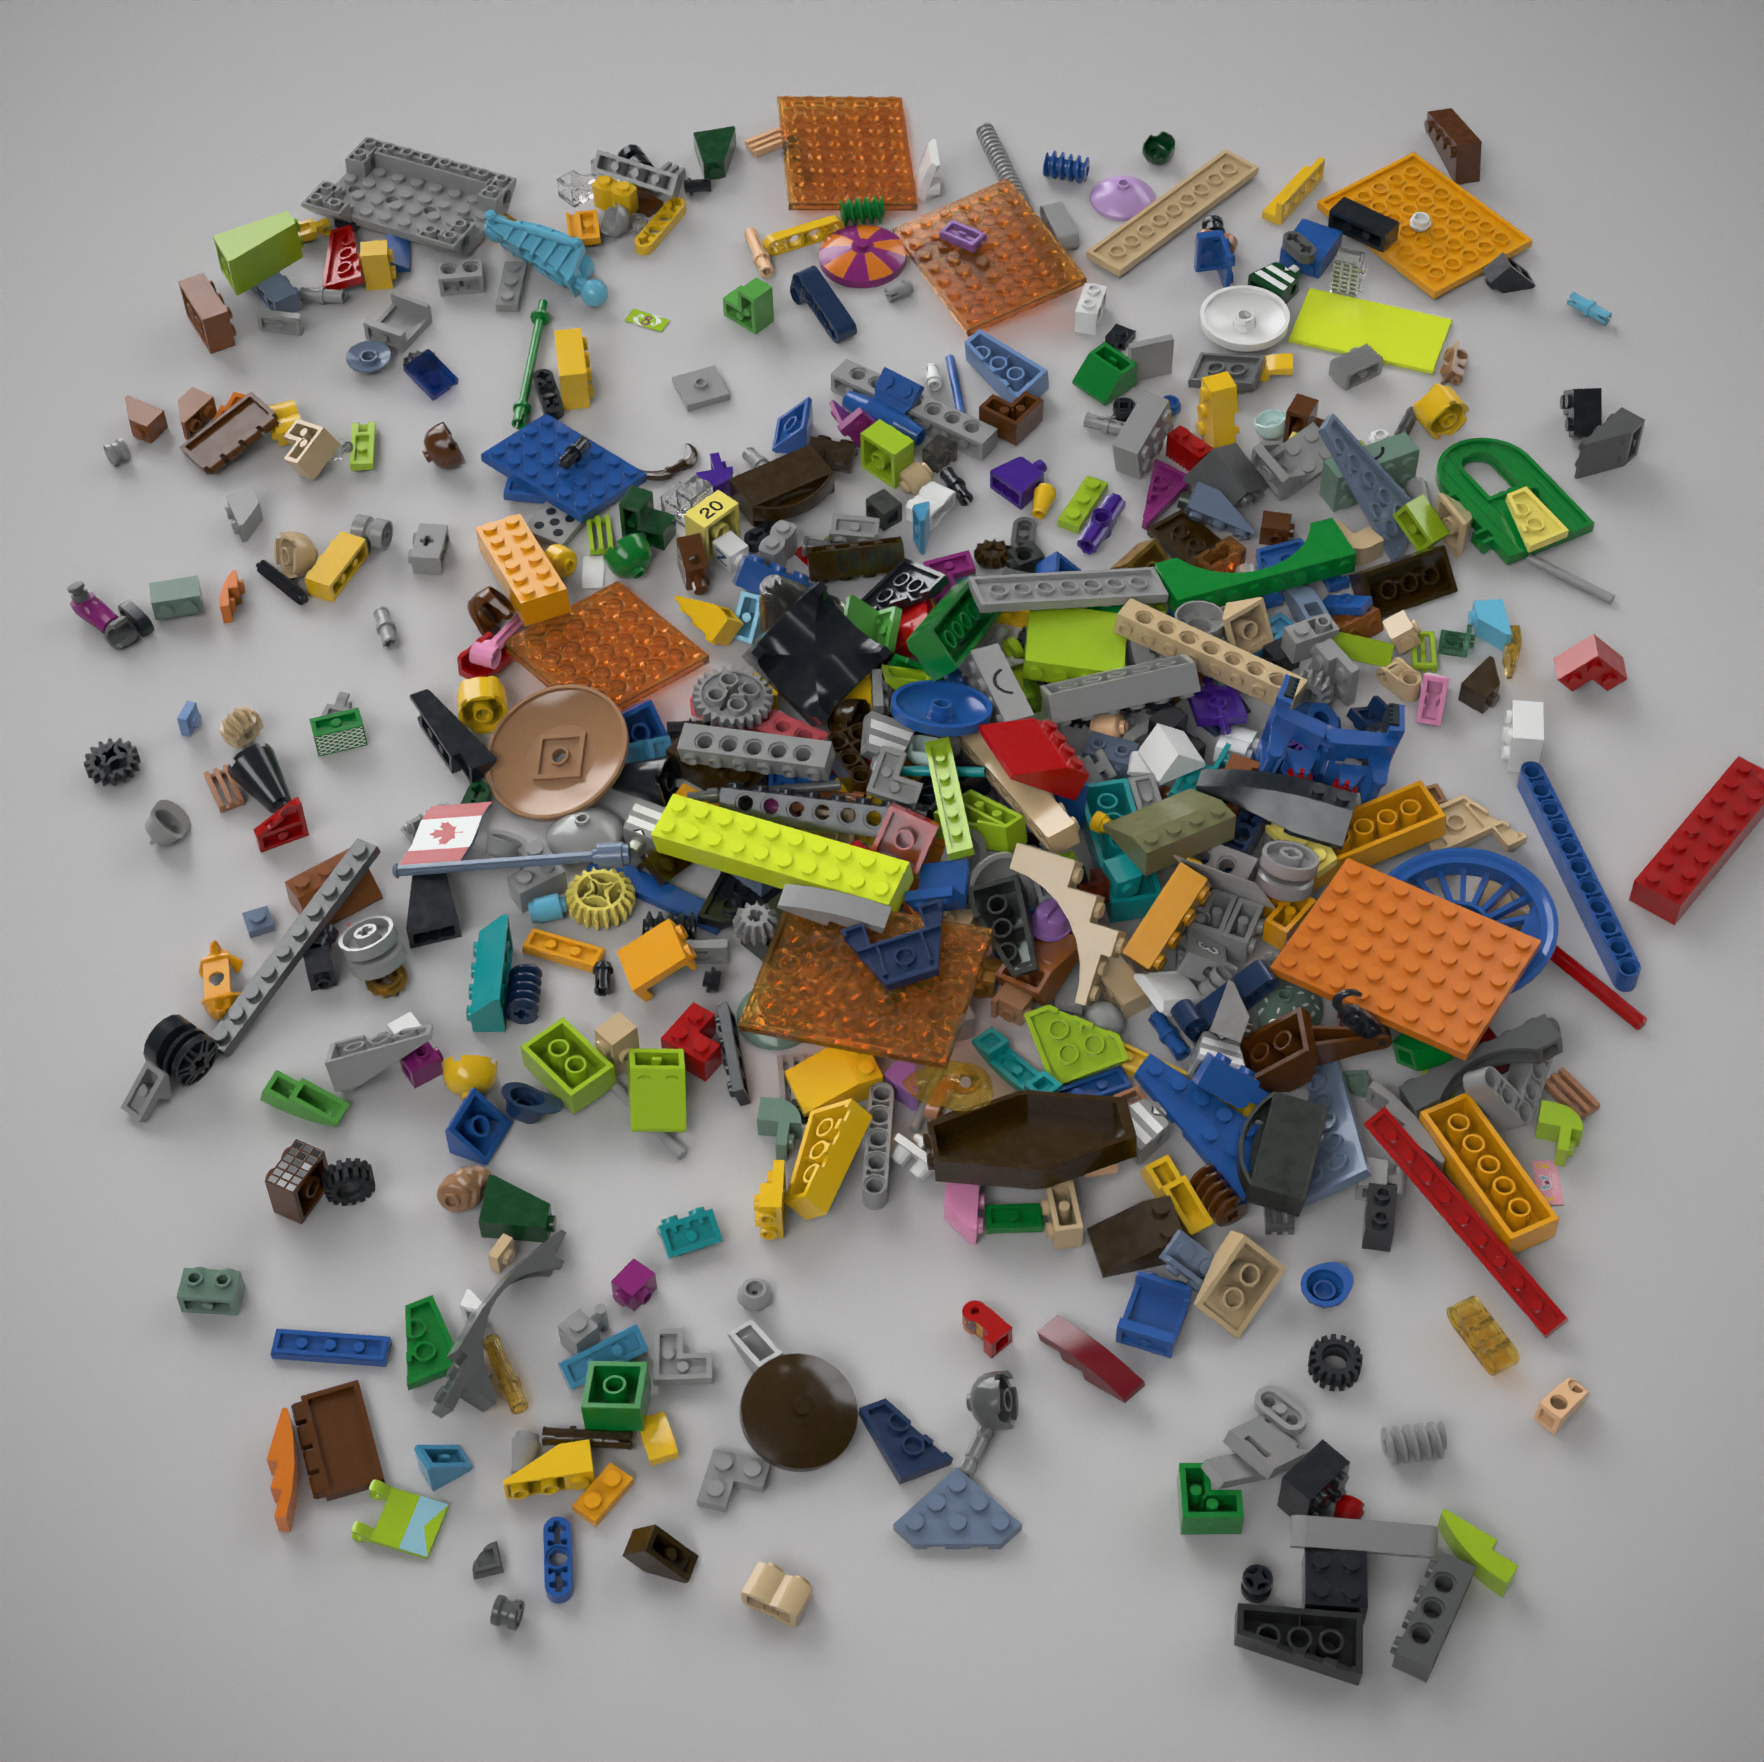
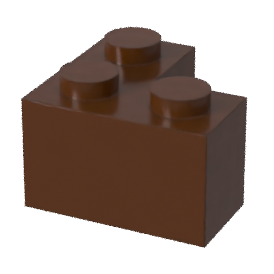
(1301, 414)
(1012, 419)

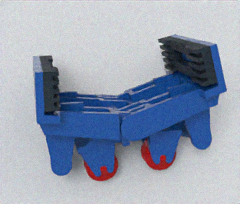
(1328, 746)

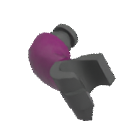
(98, 614)

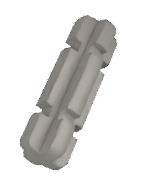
(975, 1450)

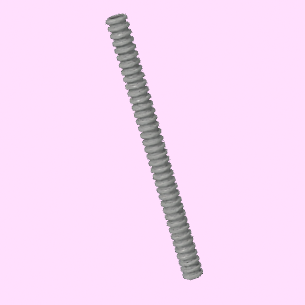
(998, 157)

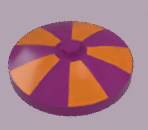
(862, 256)

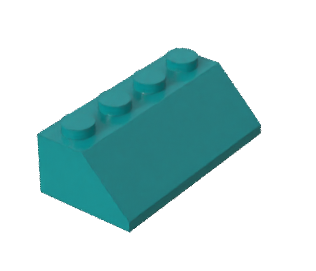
(490, 977)

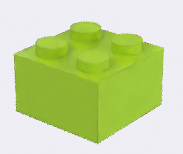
(885, 452)

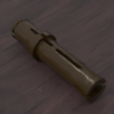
(597, 1438)

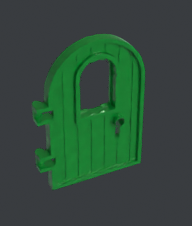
(1491, 513)

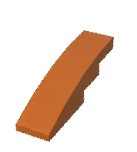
(284, 1466)

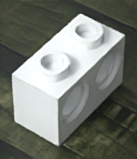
(1090, 309)

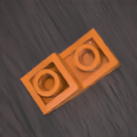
(231, 596)

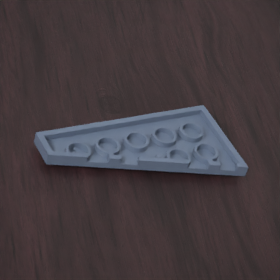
(1369, 482)
(1341, 1151)

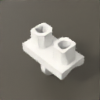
(906, 1149)

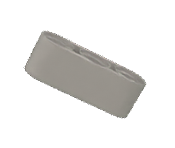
(1060, 224)

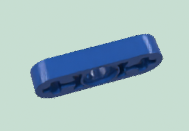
(564, 1570)

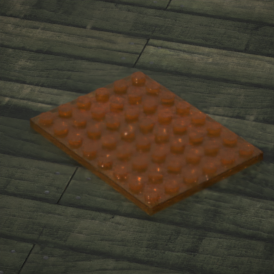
(845, 151)
(1007, 275)
(827, 997)

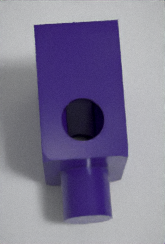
(1017, 480)

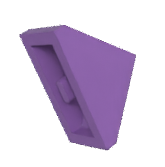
(895, 1076)

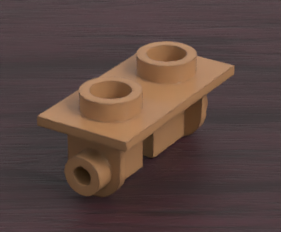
(1454, 365)

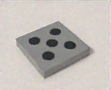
(553, 525)

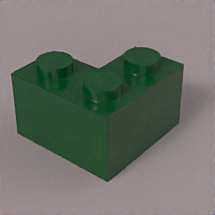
(639, 516)

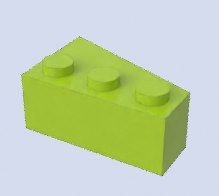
(996, 823)

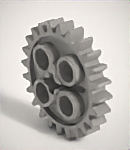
(732, 698)

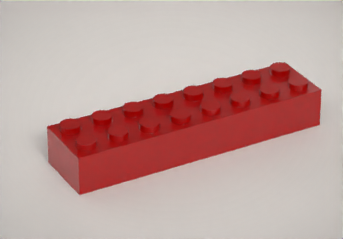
(1702, 843)

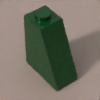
(715, 151)
(514, 1213)

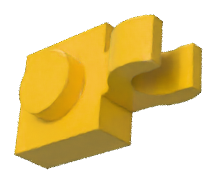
(309, 229)

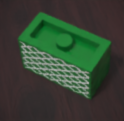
(338, 732)

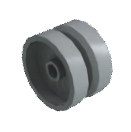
(1287, 870)
(372, 947)

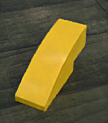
(1166, 1180)

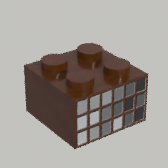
(297, 1181)

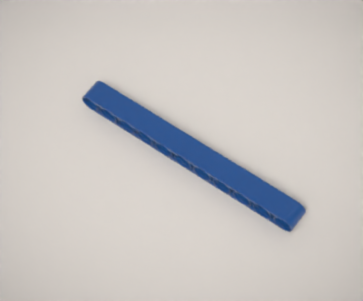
(1579, 877)

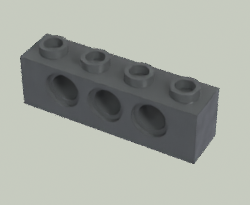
(1419, 1658)

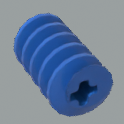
(1066, 167)

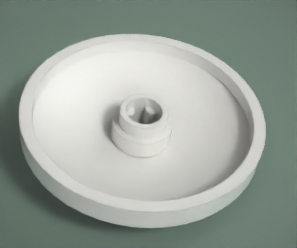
(1244, 318)

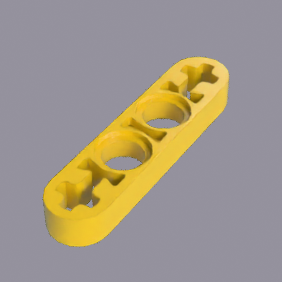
(656, 224)
(778, 242)

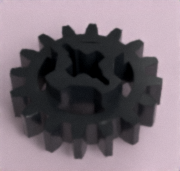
(112, 762)

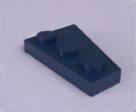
(901, 1445)

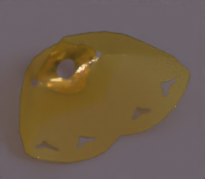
(949, 1092)

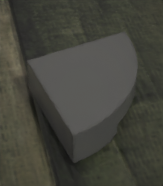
(488, 1562)

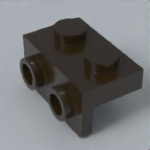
(835, 453)
(662, 866)

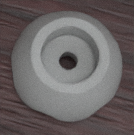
(755, 1302)

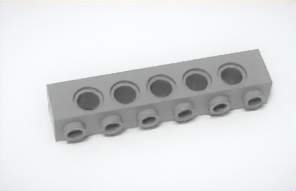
(746, 743)

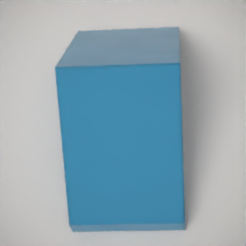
(441, 1463)

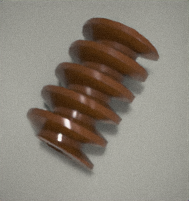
(1217, 1196)

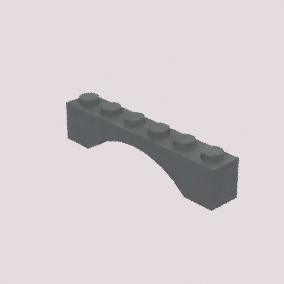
(1528, 1043)

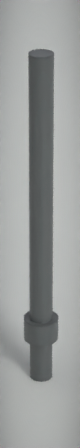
(712, 795)

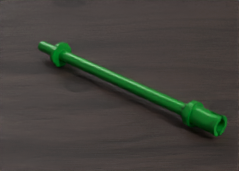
(522, 407)

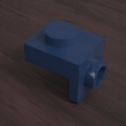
(1368, 716)

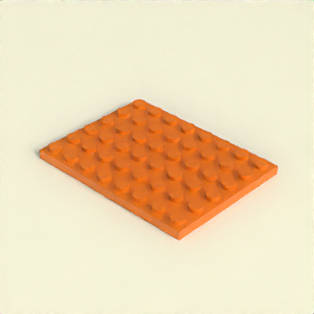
(1412, 956)

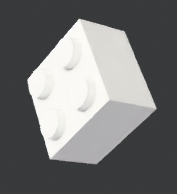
(1523, 734)

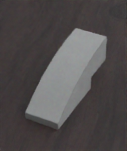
(753, 1345)

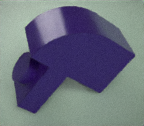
(718, 475)

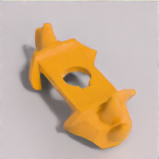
(220, 997)

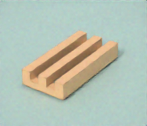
(764, 142)

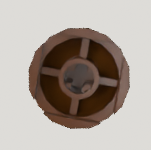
(442, 448)

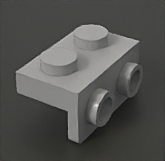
(853, 528)

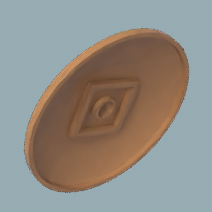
(541, 728)

